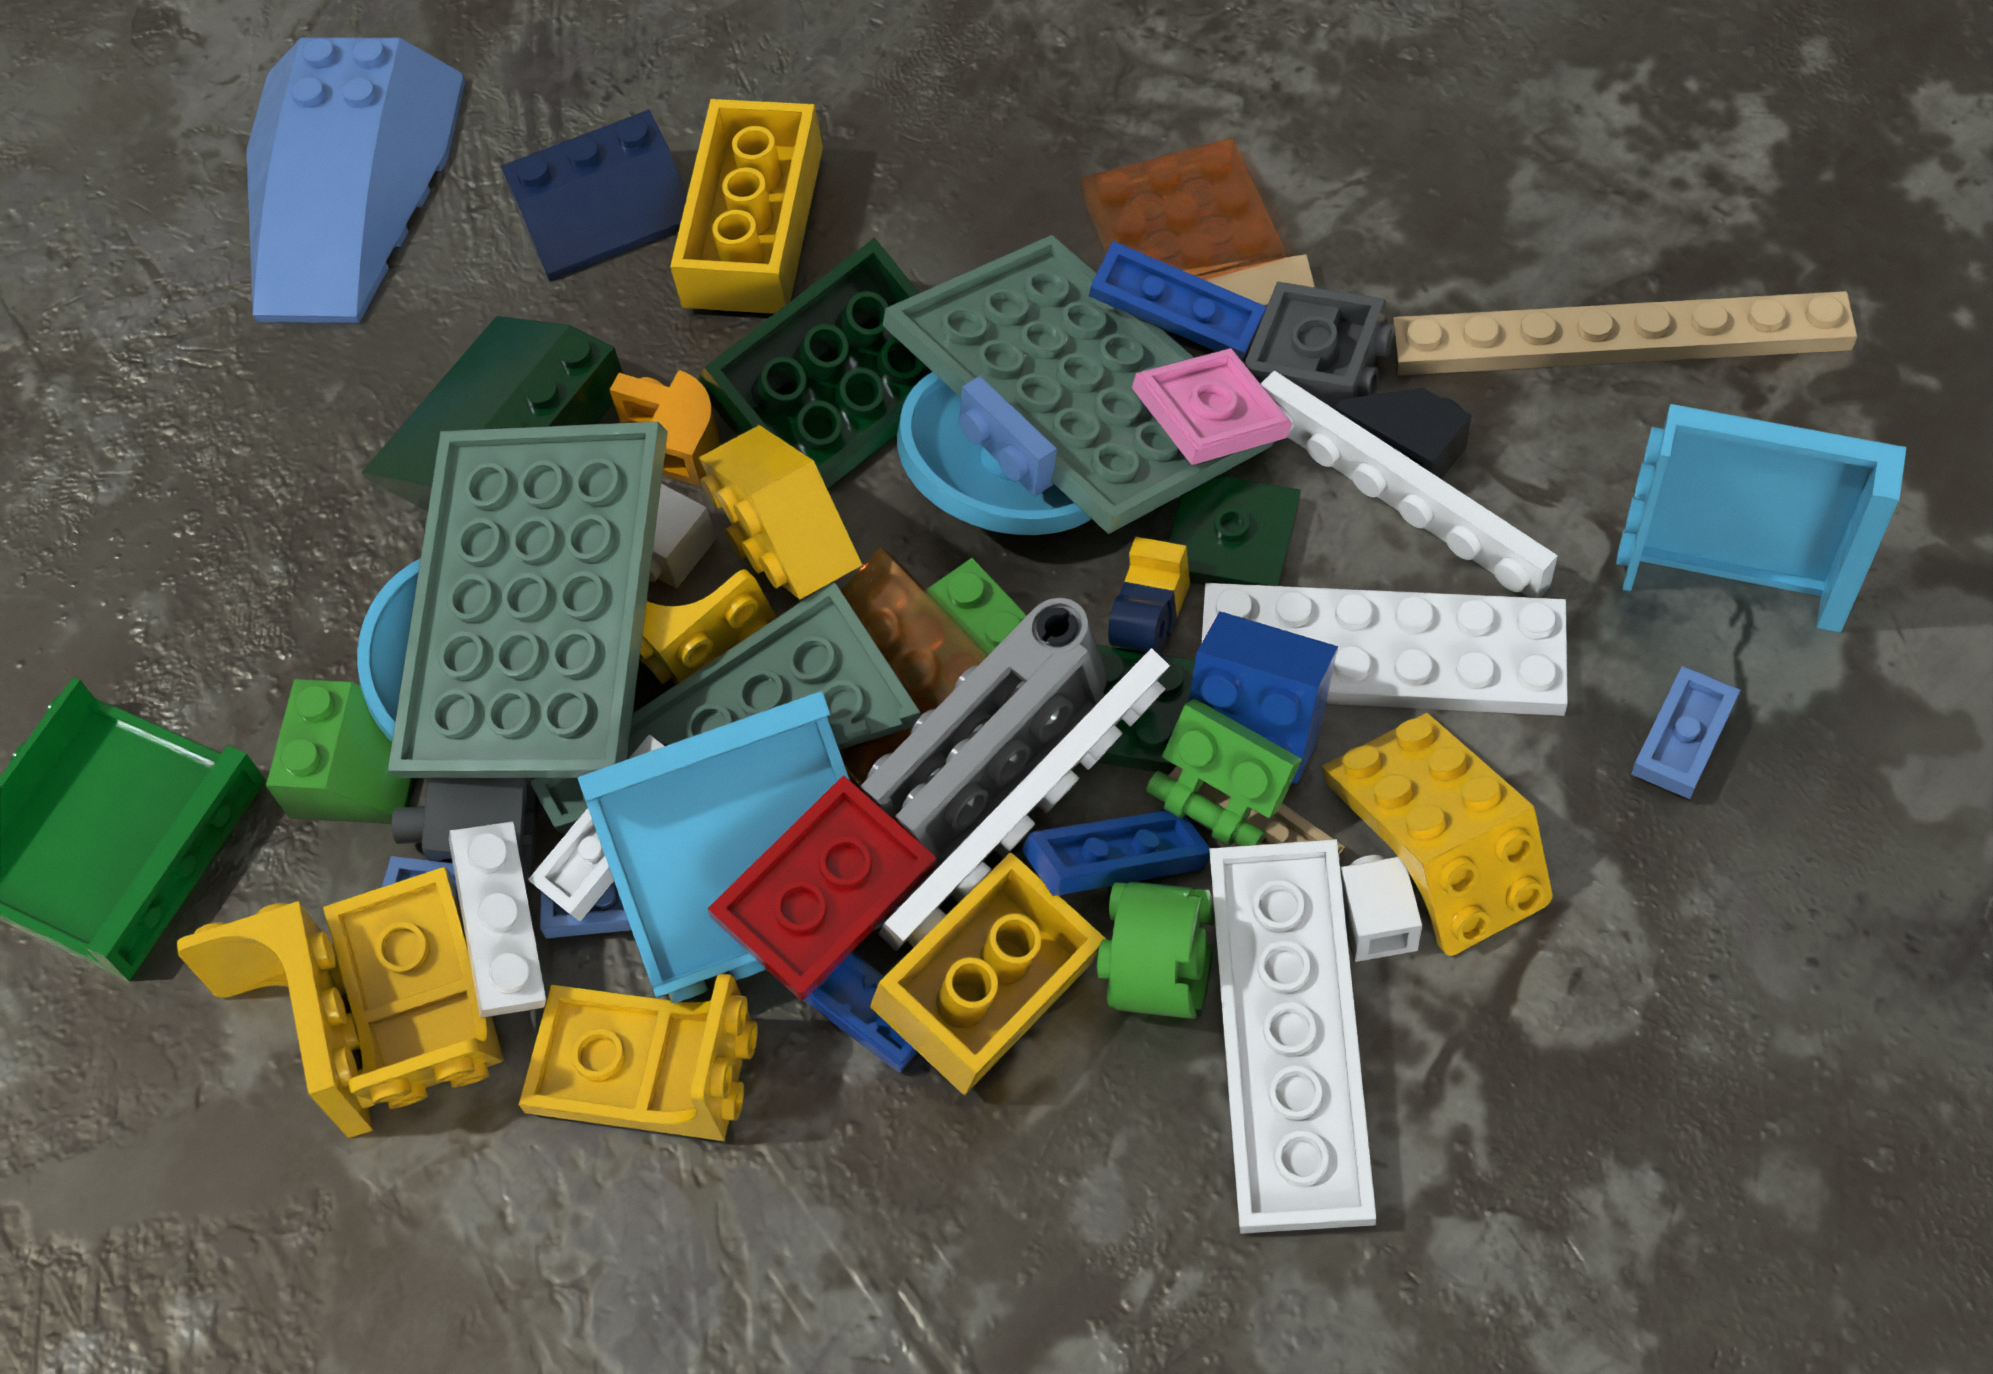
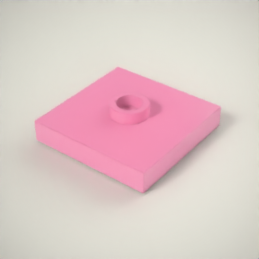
(1211, 406)

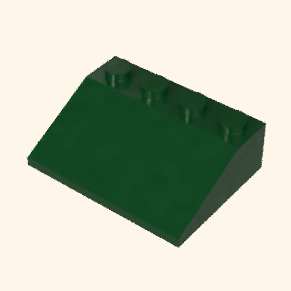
(824, 367)
(508, 378)

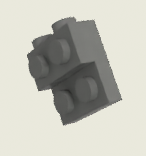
(1322, 341)

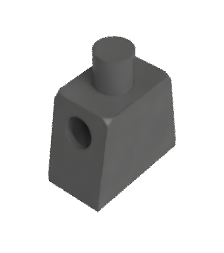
(468, 804)

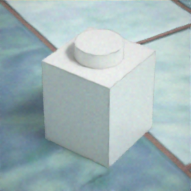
(680, 538)
(1380, 908)

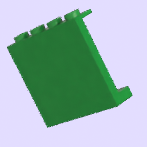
(111, 827)

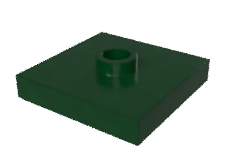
(1236, 530)

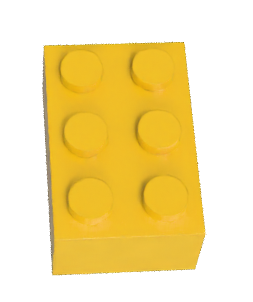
(778, 512)
(986, 973)

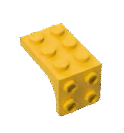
(692, 635)
(1452, 826)
(290, 950)
(411, 990)
(642, 1060)

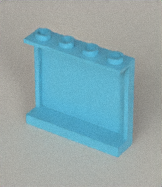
(1762, 505)
(695, 819)

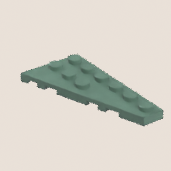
(796, 655)

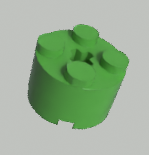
(1157, 949)

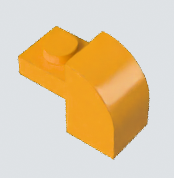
(681, 409)

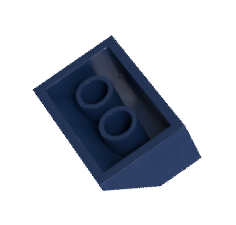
(597, 194)

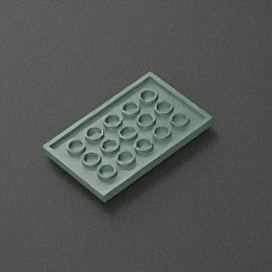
(1065, 370)
(530, 602)

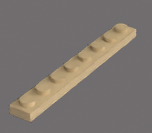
(1623, 333)

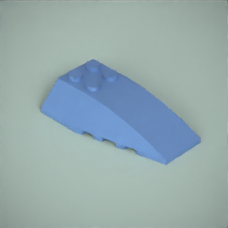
(338, 169)

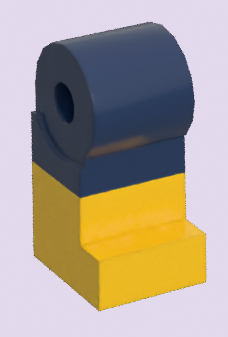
(1150, 596)

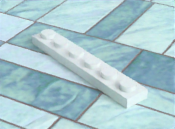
(1414, 491)

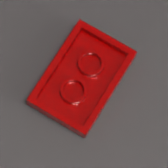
(822, 887)

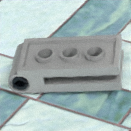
(991, 728)

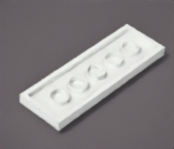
(1420, 646)
(1041, 788)
(1291, 1038)

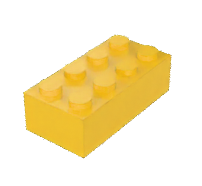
(747, 206)

